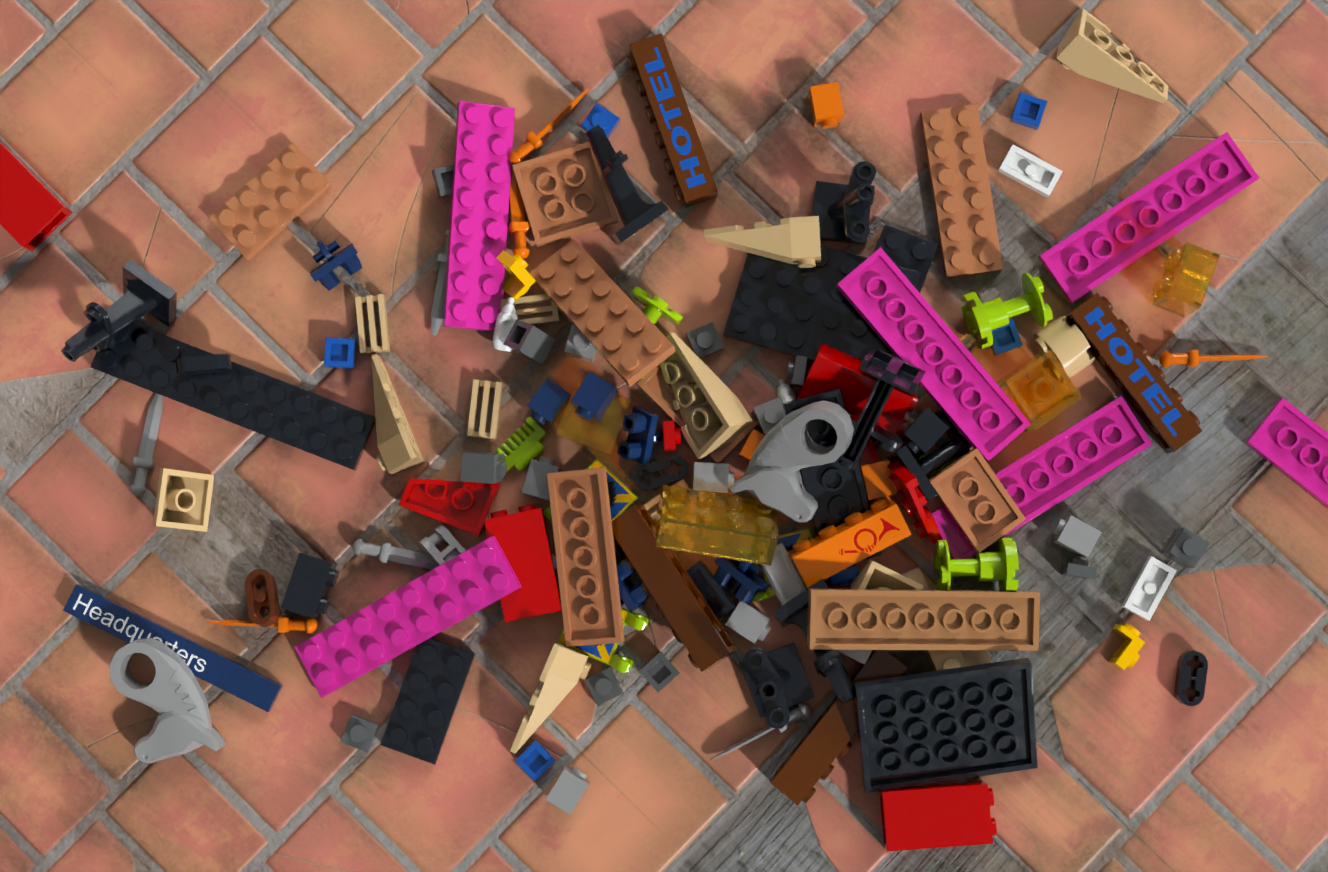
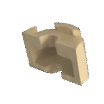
(1066, 344)

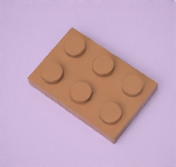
(977, 500)

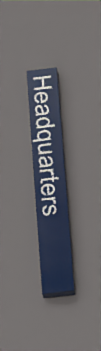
(202, 661)

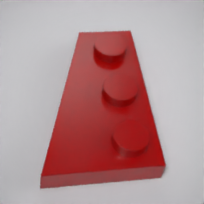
(907, 483)
(451, 502)

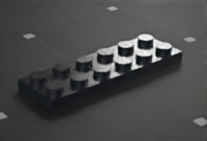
(834, 487)

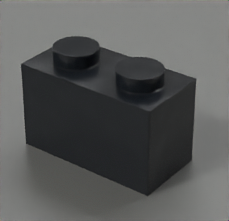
(923, 432)
(310, 586)

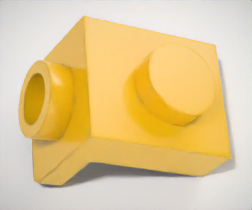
(520, 279)
(1127, 653)

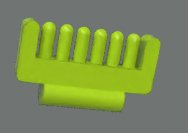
(527, 449)

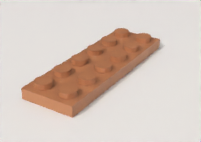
(961, 191)
(602, 312)
(585, 557)

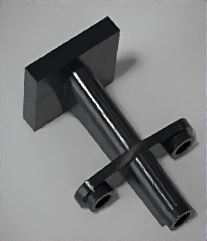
(846, 207)
(631, 208)
(142, 295)
(890, 373)
(934, 460)
(828, 661)
(776, 682)

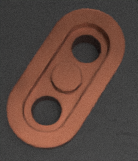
(263, 599)

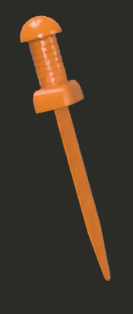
(533, 141)
(518, 225)
(1192, 358)
(284, 624)

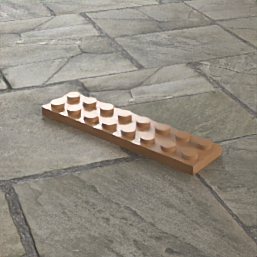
(922, 620)

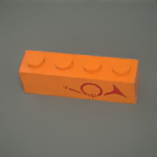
(849, 542)

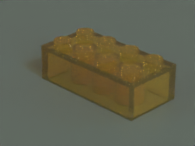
(716, 525)

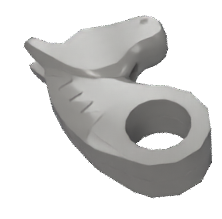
(775, 464)
(174, 694)

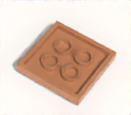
(564, 194)

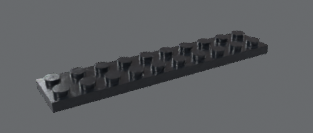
(239, 396)

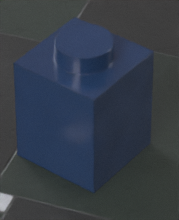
(593, 397)
(548, 402)

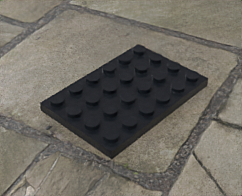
(802, 307)
(946, 725)

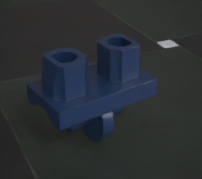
(325, 272)
(641, 435)
(742, 571)
(630, 595)

